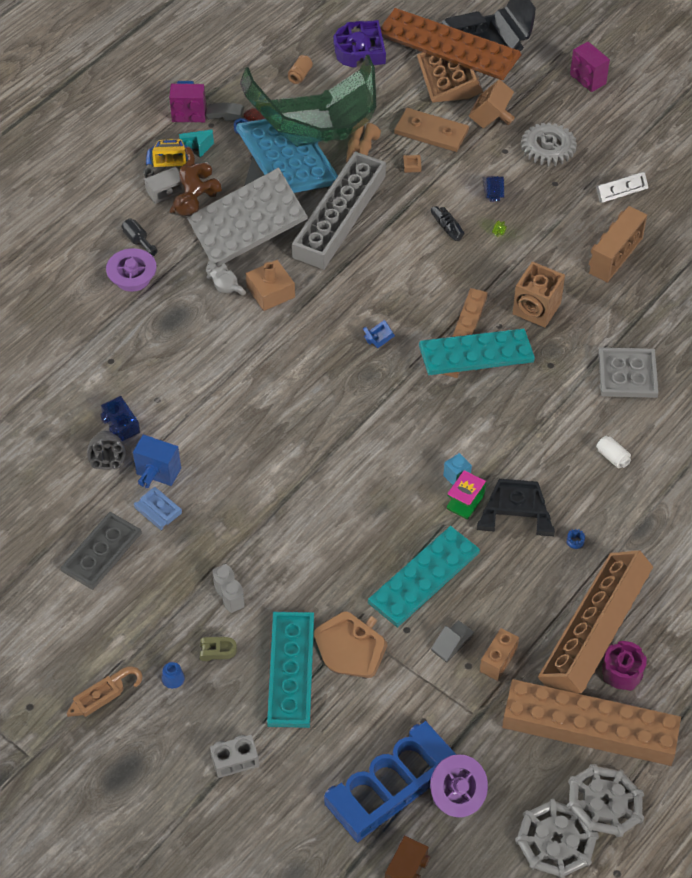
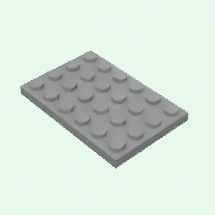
(247, 217)

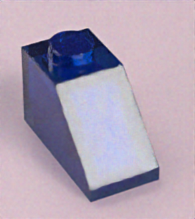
(493, 187)

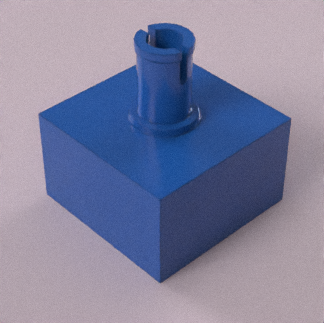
(156, 461)

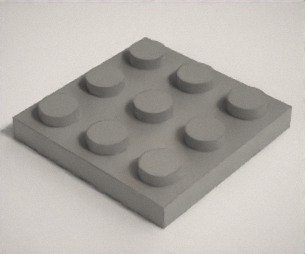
(628, 372)

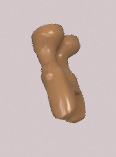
(372, 133)

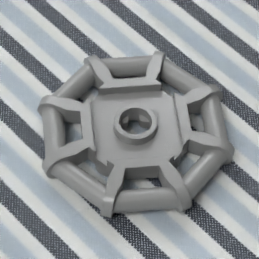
(613, 792)
(547, 848)

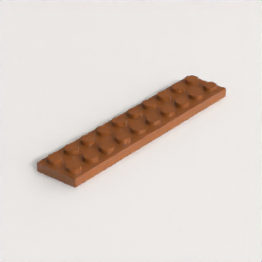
(450, 44)

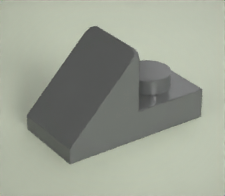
(451, 640)

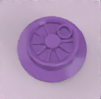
(131, 269)
(459, 785)

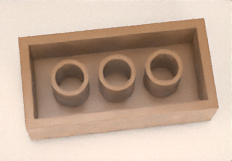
(617, 243)

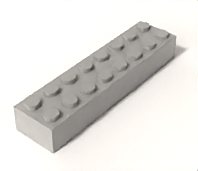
(338, 210)

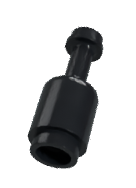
(138, 235)

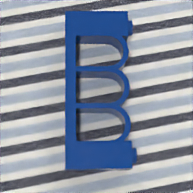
(353, 816)

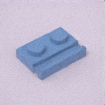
(157, 508)

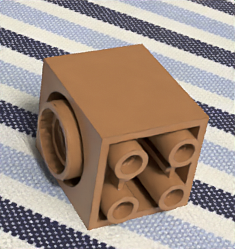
(538, 294)

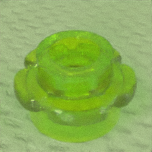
(499, 228)

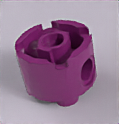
(623, 665)

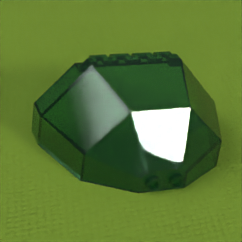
(321, 116)

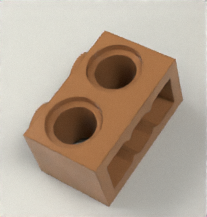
(499, 654)

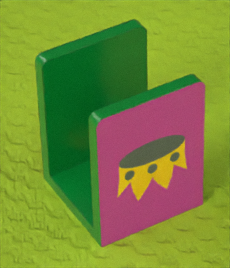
(466, 494)

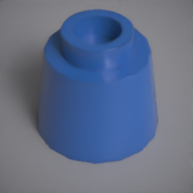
(172, 675)

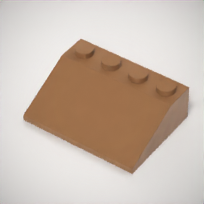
(448, 80)

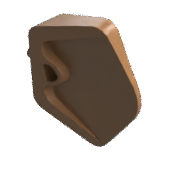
(350, 645)

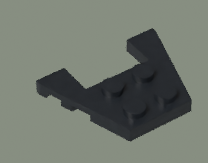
(517, 499)

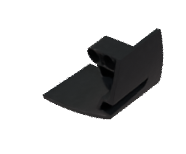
(505, 26)

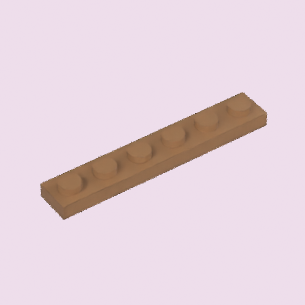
(469, 316)

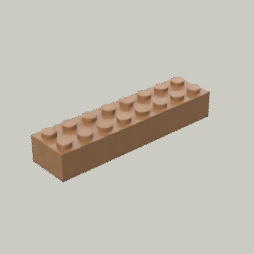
(596, 622)
(592, 722)

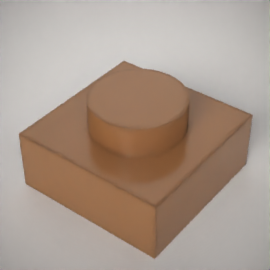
(412, 163)

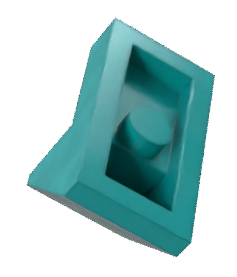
(198, 140)

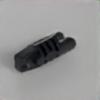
(448, 222)

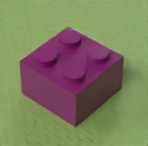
(589, 66)
(188, 103)

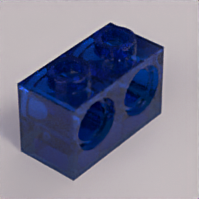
(119, 418)

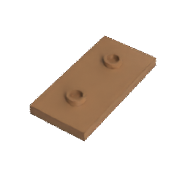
(431, 129)

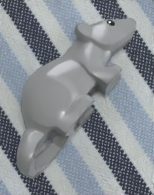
(224, 280)

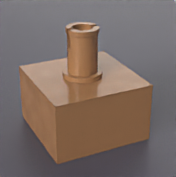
(492, 105)
(270, 285)

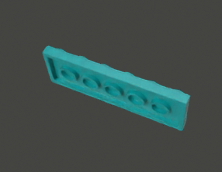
(476, 351)
(423, 576)
(291, 670)

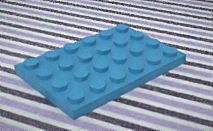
(301, 166)

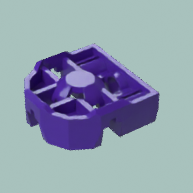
(349, 54)

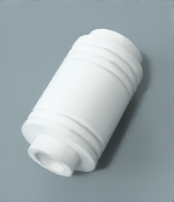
(613, 452)

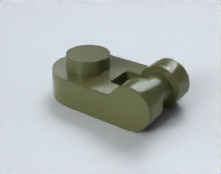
(225, 648)

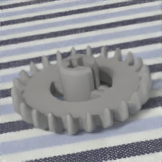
(549, 148)

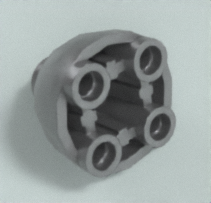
(104, 449)

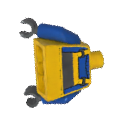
(165, 154)

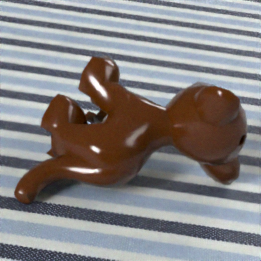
(190, 176)

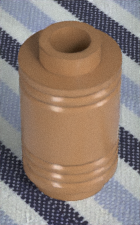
(300, 69)

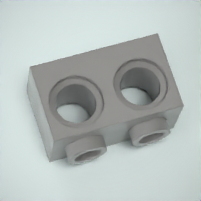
(236, 761)

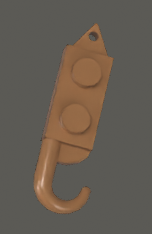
(102, 692)

